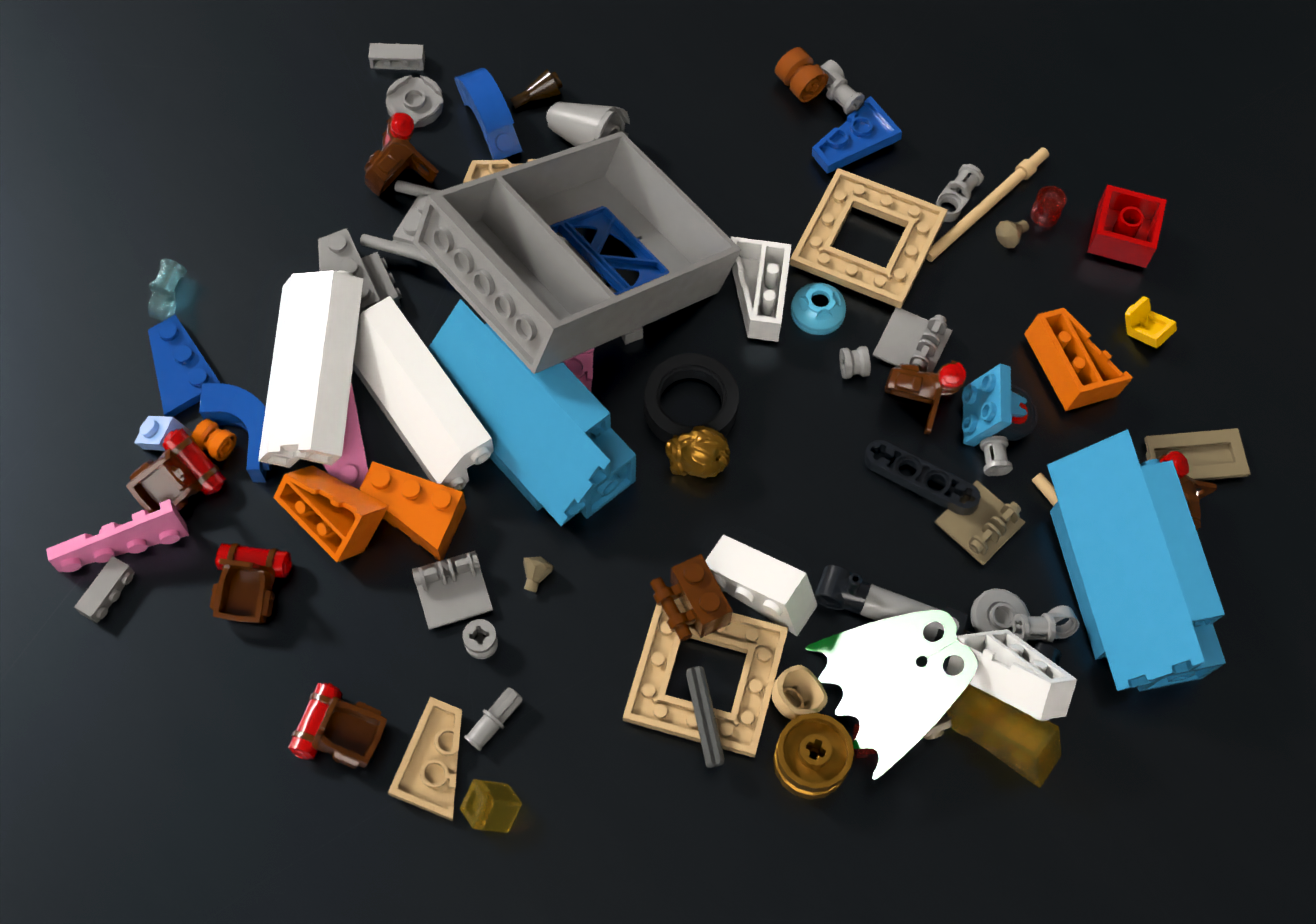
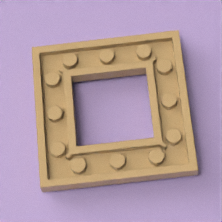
(888, 284)
(737, 730)

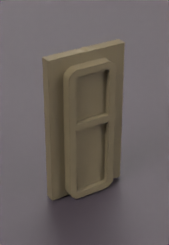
(1208, 453)

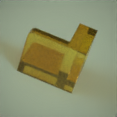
(490, 806)

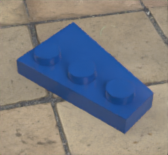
(859, 136)
(178, 366)

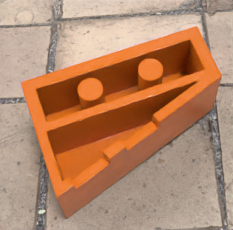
(1072, 362)
(417, 506)
(330, 511)

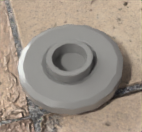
(996, 610)

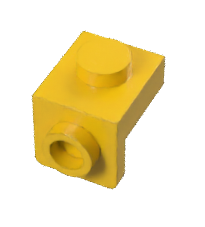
(1148, 325)

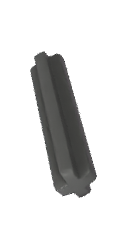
(705, 717)

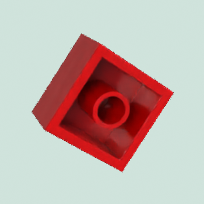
(1127, 226)

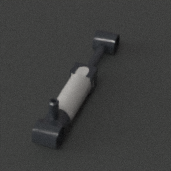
(846, 590)

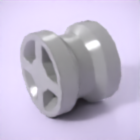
(855, 362)
(482, 646)

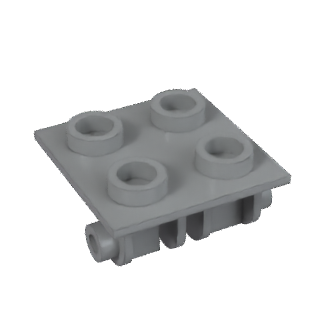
(913, 340)
(452, 590)

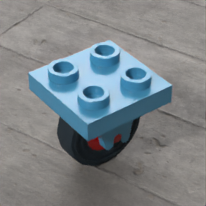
(996, 408)

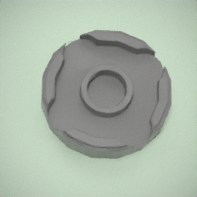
(416, 97)

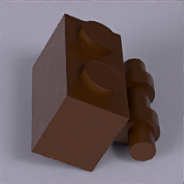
(699, 595)

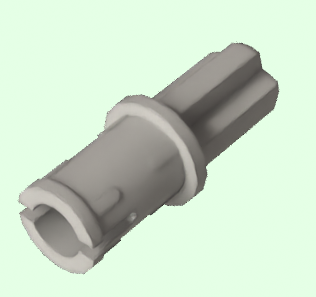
(493, 718)

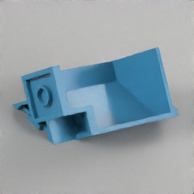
(543, 426)
(1136, 565)

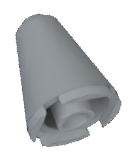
(585, 122)

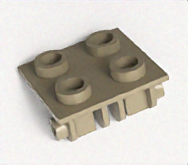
(986, 528)

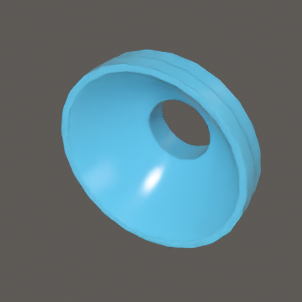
(817, 319)

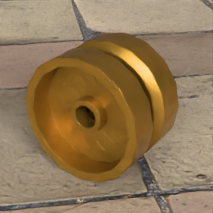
(818, 736)

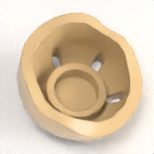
(797, 688)

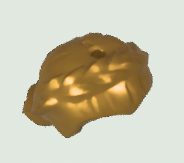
(698, 453)

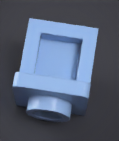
(155, 430)

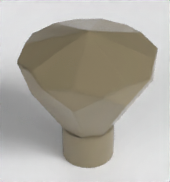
(1010, 232)
(536, 570)

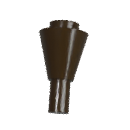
(543, 87)

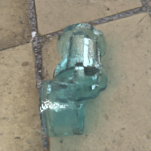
(163, 301)

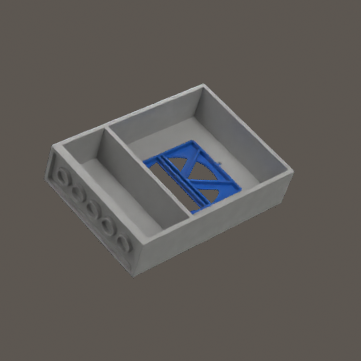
(532, 289)

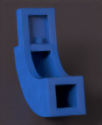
(491, 110)
(238, 408)

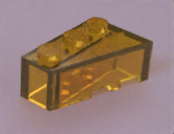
(1008, 733)

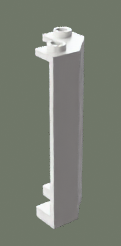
(311, 369)
(418, 396)

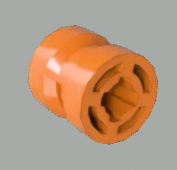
(216, 441)

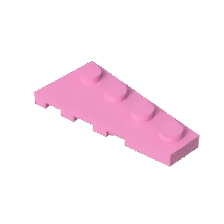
(115, 539)

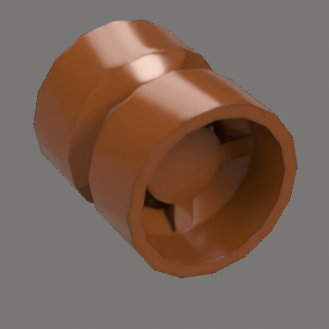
(799, 73)

